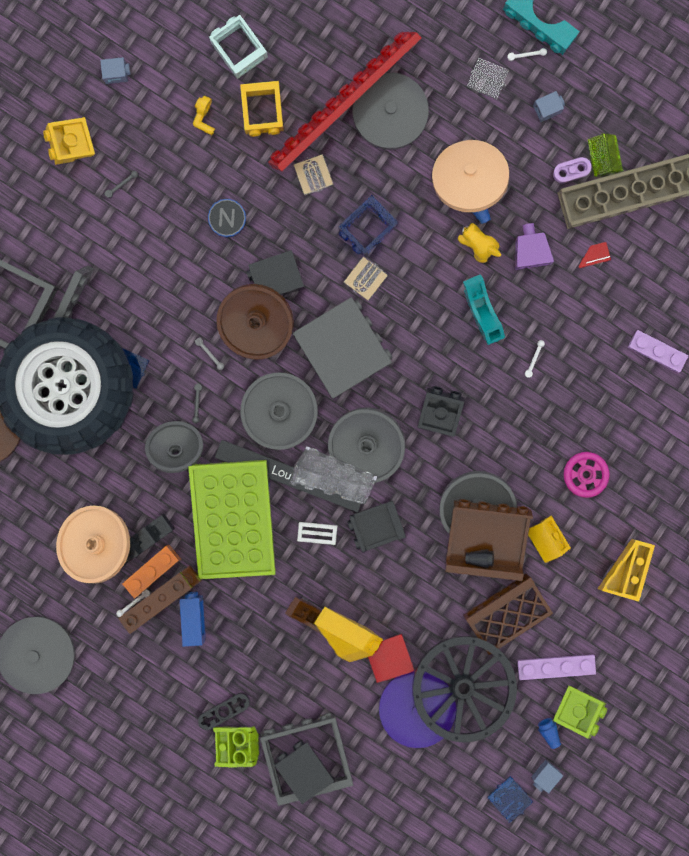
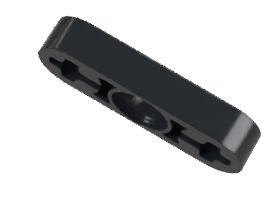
(208, 713)

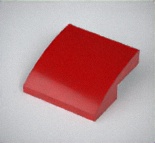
(391, 659)

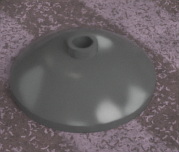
(173, 438)

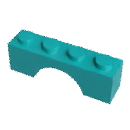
(557, 35)

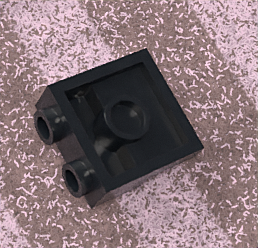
(441, 411)

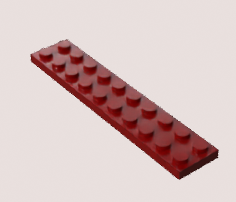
(348, 95)

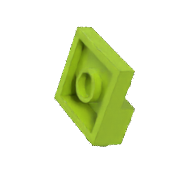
(580, 712)

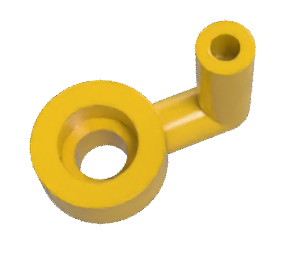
(202, 106)

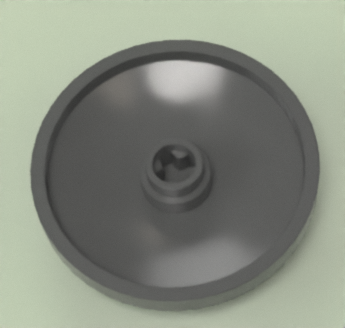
(391, 112)
(279, 411)
(368, 441)
(475, 487)
(36, 655)

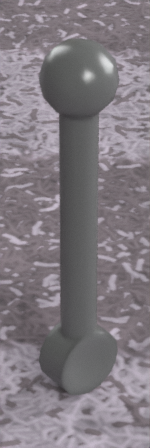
(109, 193)
(198, 388)

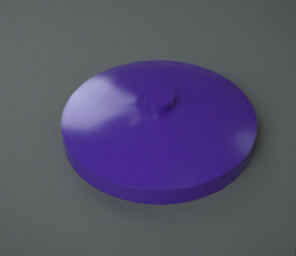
(401, 717)

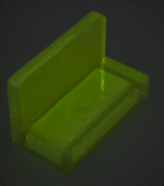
(605, 154)

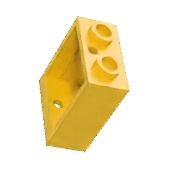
(259, 89)

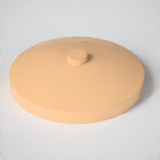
(470, 176)
(93, 544)

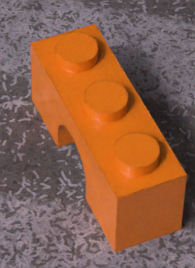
(151, 571)

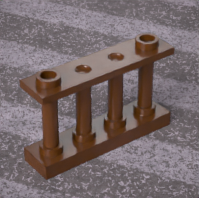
(159, 599)

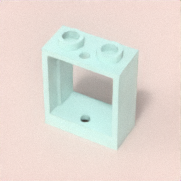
(251, 60)

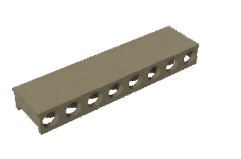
(625, 192)

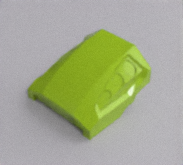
(236, 746)

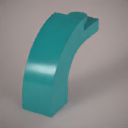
(482, 310)

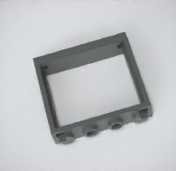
(44, 301)
(289, 796)

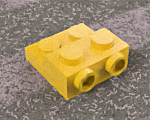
(68, 140)

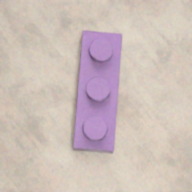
(657, 351)

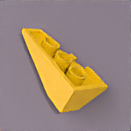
(347, 638)

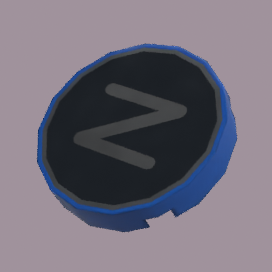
(227, 218)

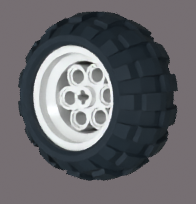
(105, 393)

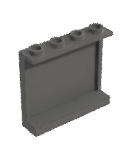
(343, 347)

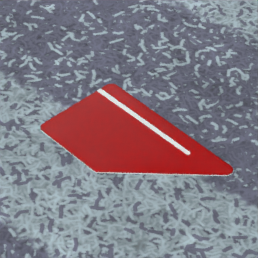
(595, 254)

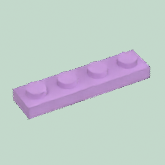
(556, 667)

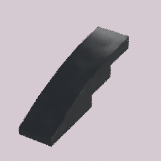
(149, 536)

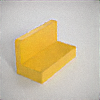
(548, 539)

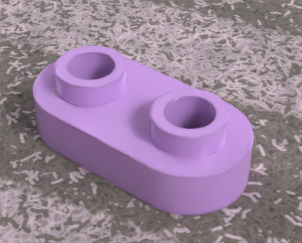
(571, 170)

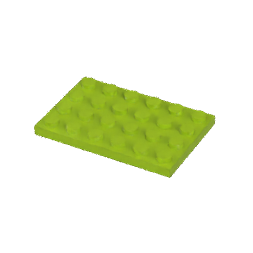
(232, 519)

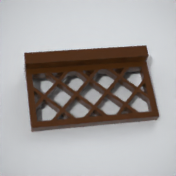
(503, 598)

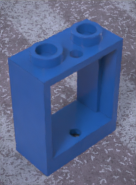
(192, 619)

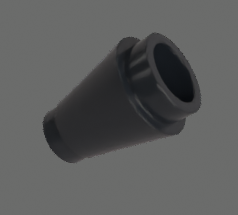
(480, 558)

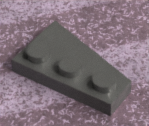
(74, 291)

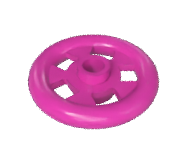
(599, 465)

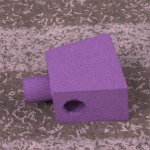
(532, 249)

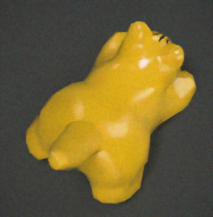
(482, 244)

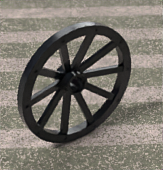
(506, 710)

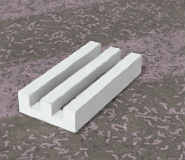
(333, 535)

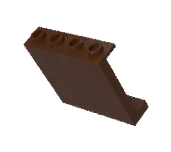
(492, 528)

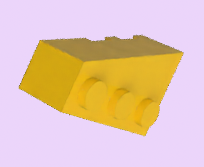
(629, 571)

